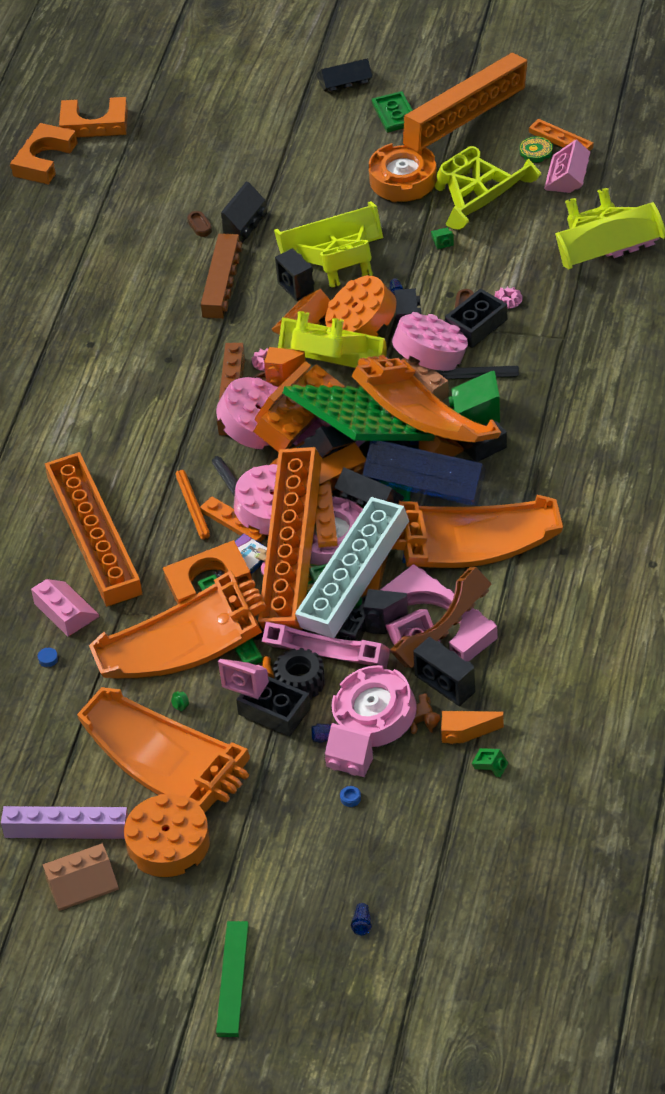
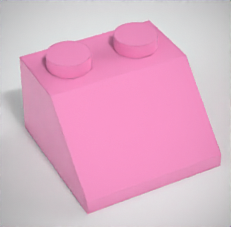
(409, 625)
(348, 750)

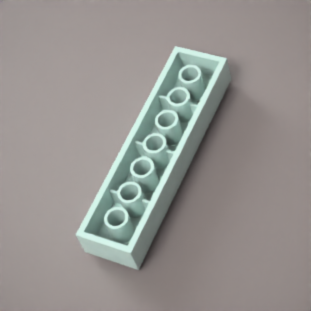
(352, 567)

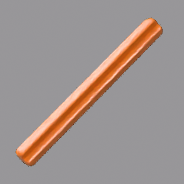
(192, 504)

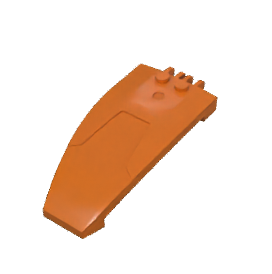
(405, 397)
(475, 534)
(184, 634)
(162, 751)

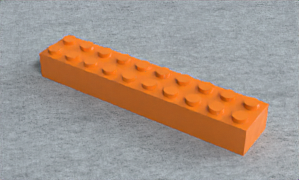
(464, 102)
(93, 529)
(290, 535)

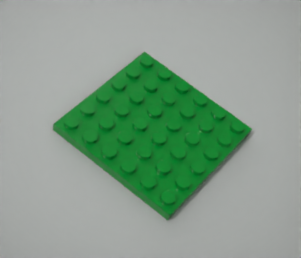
(354, 413)

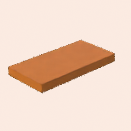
(277, 394)

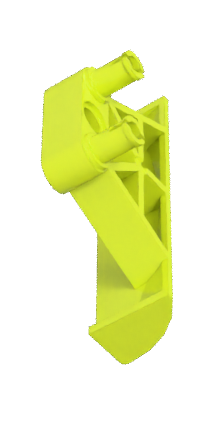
(468, 159)
(606, 229)
(336, 241)
(329, 343)

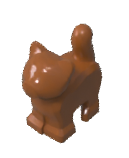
(425, 713)

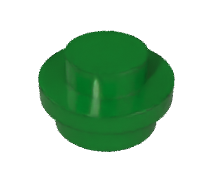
(180, 700)

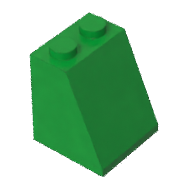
(477, 399)

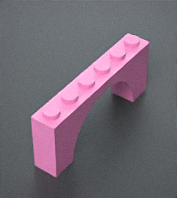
(475, 630)
(353, 651)

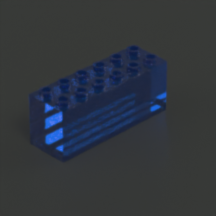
(425, 472)

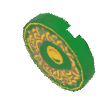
(536, 149)

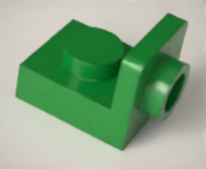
(443, 238)
(490, 760)

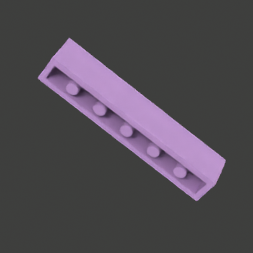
(64, 822)

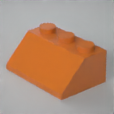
(314, 303)
(281, 364)

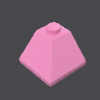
(243, 677)

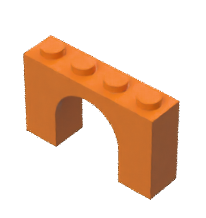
(110, 124)
(43, 138)
(223, 558)

